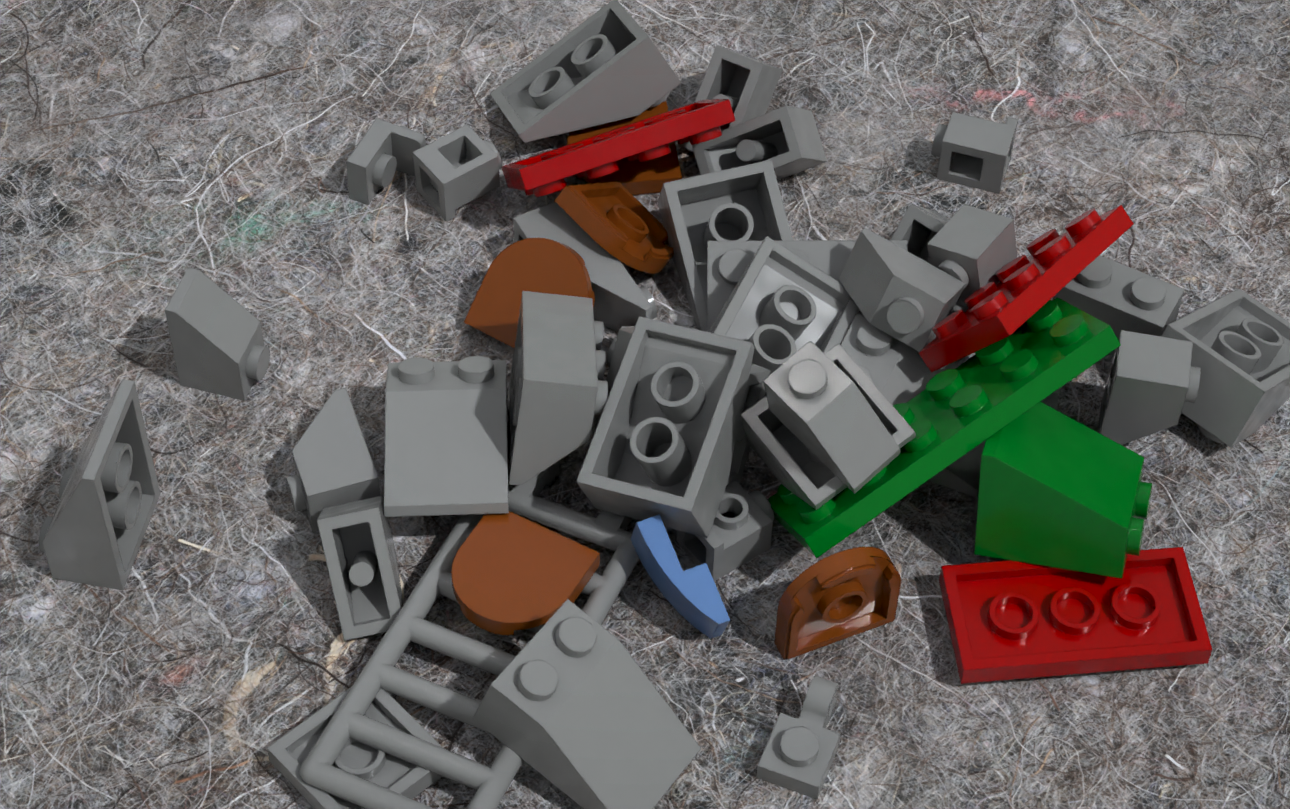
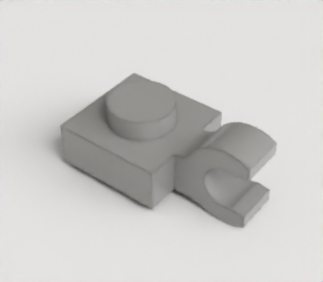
(802, 747)

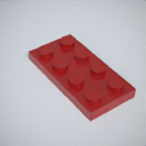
(638, 140)
(1024, 286)
(1056, 621)

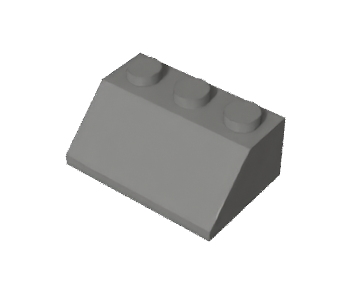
(553, 382)

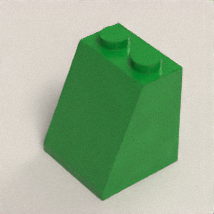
(1060, 496)

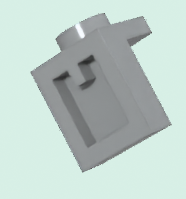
(378, 156)

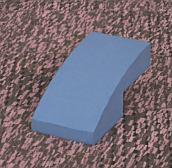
(688, 591)

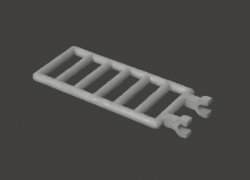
(410, 625)

